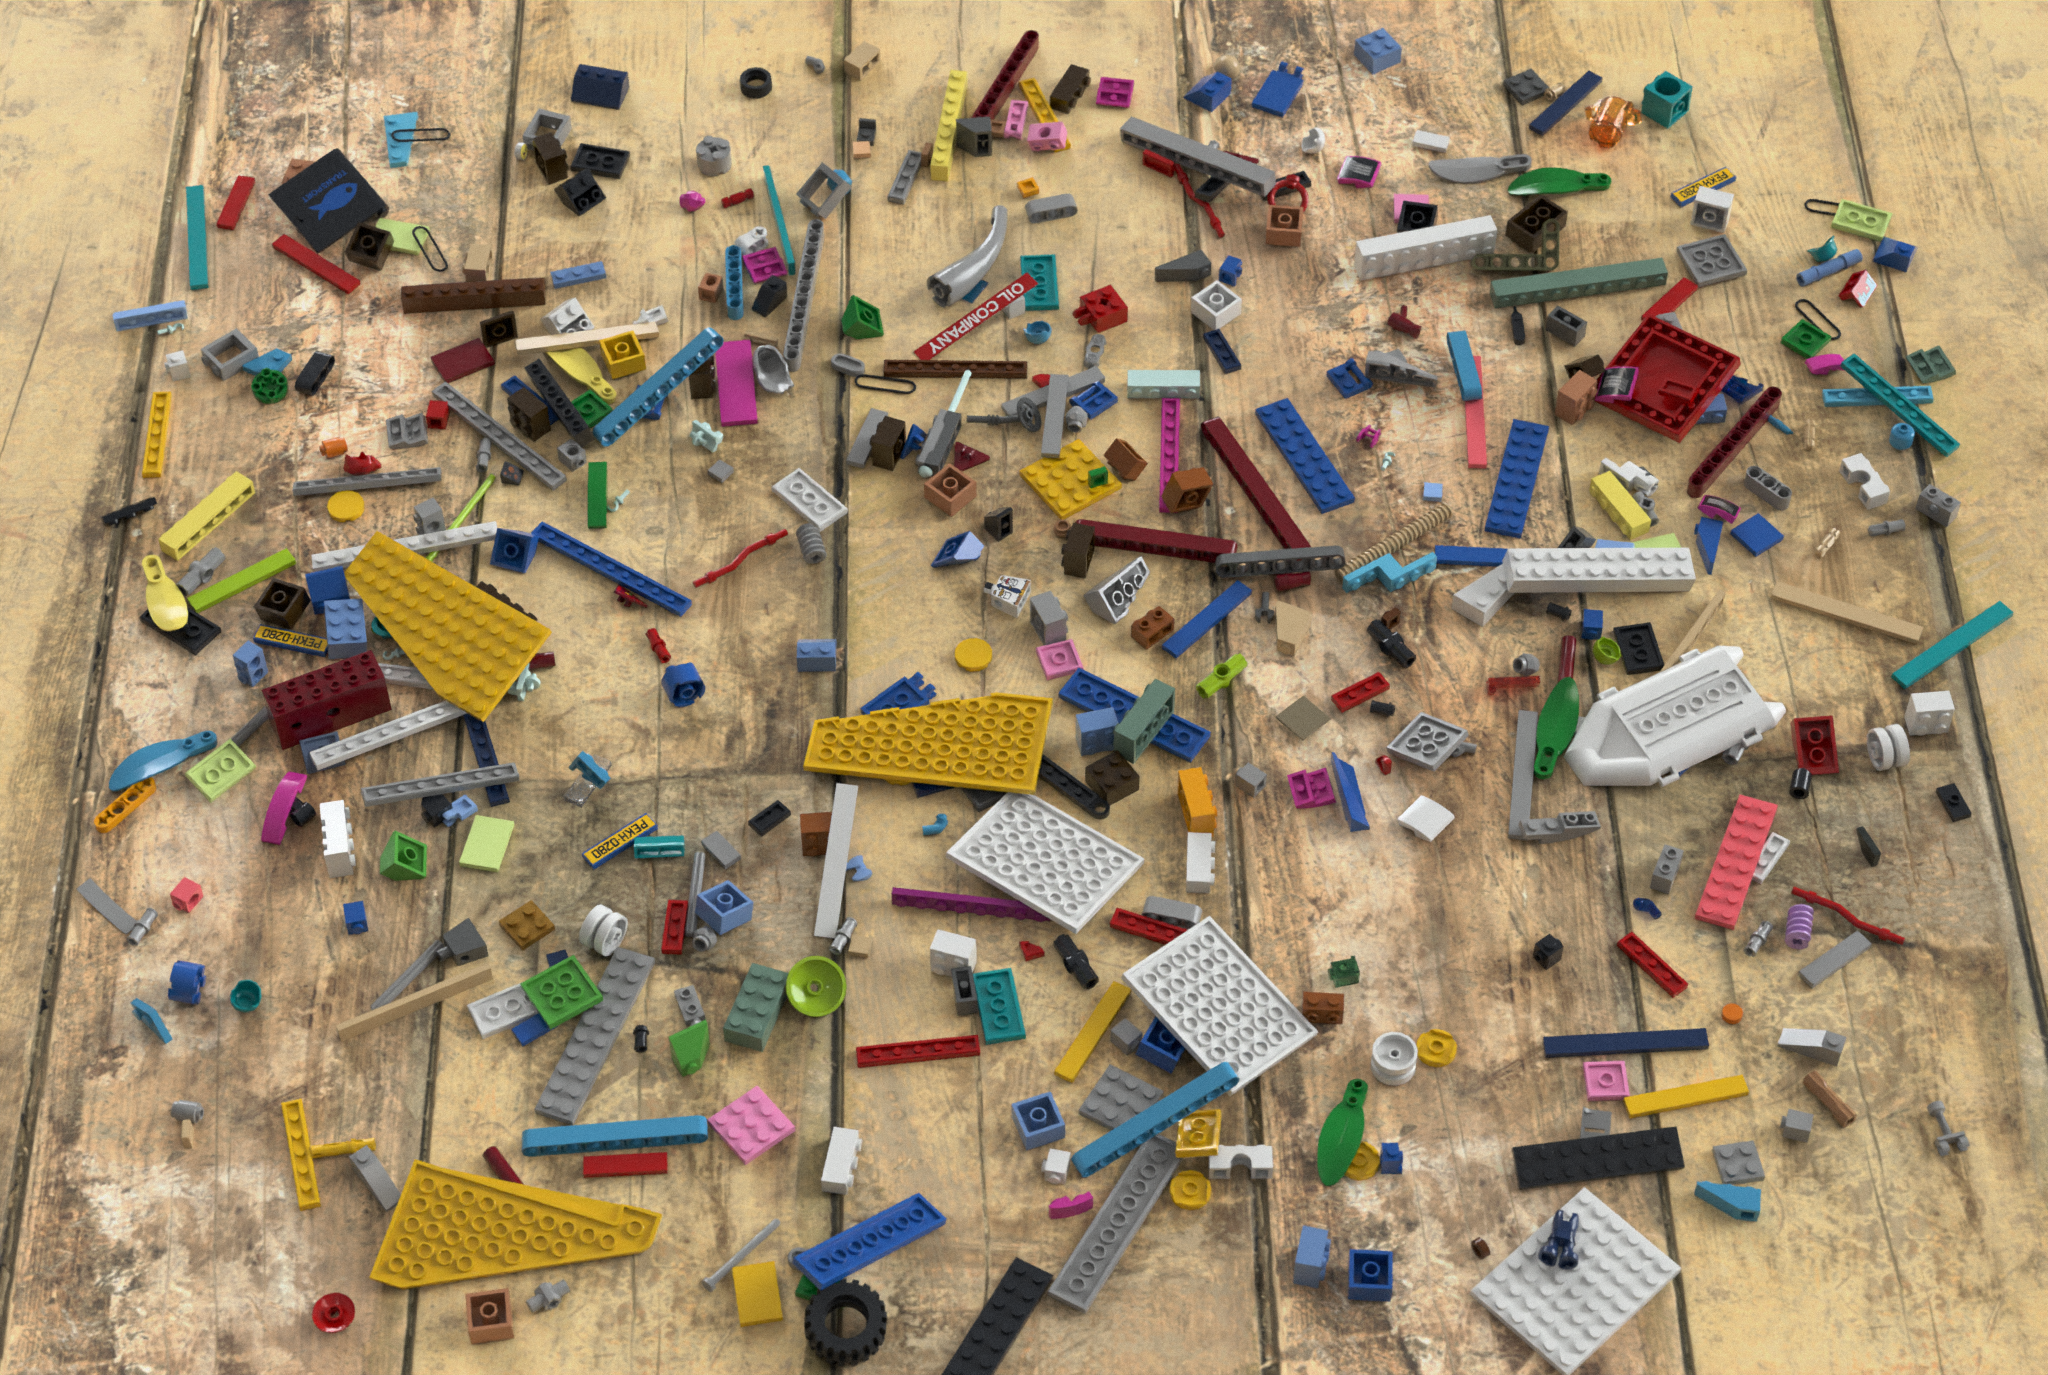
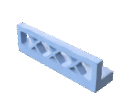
(150, 315)

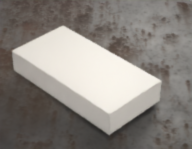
(1431, 141)

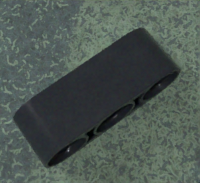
(314, 373)

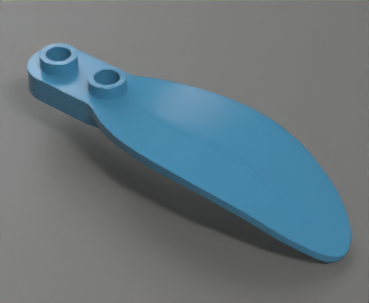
(159, 758)

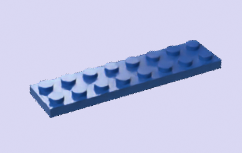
(1304, 456)
(1516, 478)
(1095, 693)
(869, 1241)

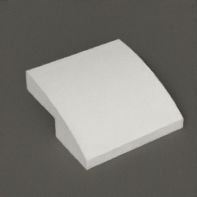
(1425, 818)

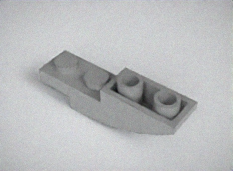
(1562, 828)

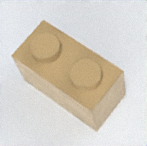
(862, 60)
(478, 262)

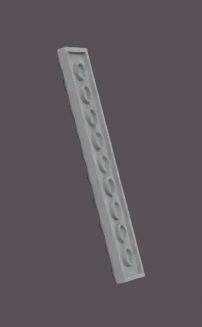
(594, 1037)
(1116, 1224)

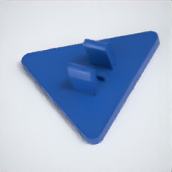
(913, 440)

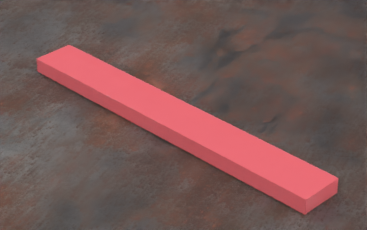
(1476, 427)

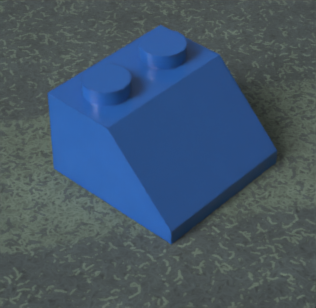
(1210, 91)
(326, 586)

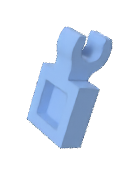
(461, 808)

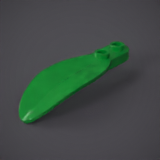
(1558, 181)
(1556, 726)
(1342, 1134)

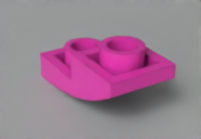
(1823, 363)
(1065, 1208)

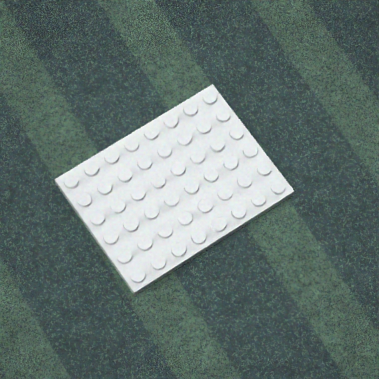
(1045, 859)
(1219, 1003)
(1576, 1309)

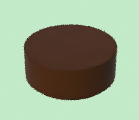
(1480, 1248)

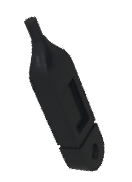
(1517, 327)

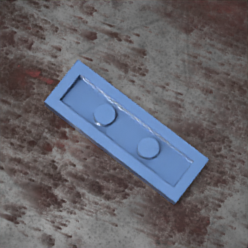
(578, 275)

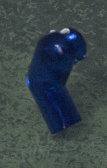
(1647, 905)

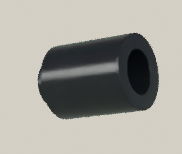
(1800, 783)

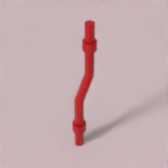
(1214, 221)
(711, 576)
(1883, 933)

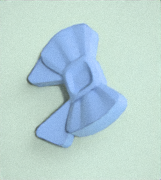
(862, 872)

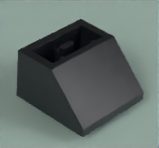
(580, 192)

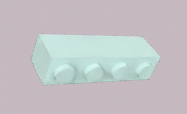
(1163, 384)

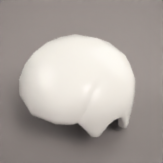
(1314, 142)

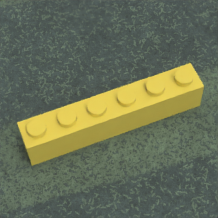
(206, 516)

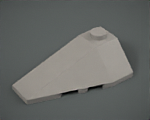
(1114, 594)

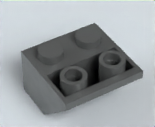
(974, 136)

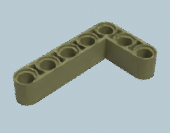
(1523, 258)

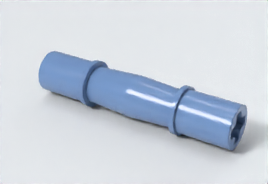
(1829, 267)

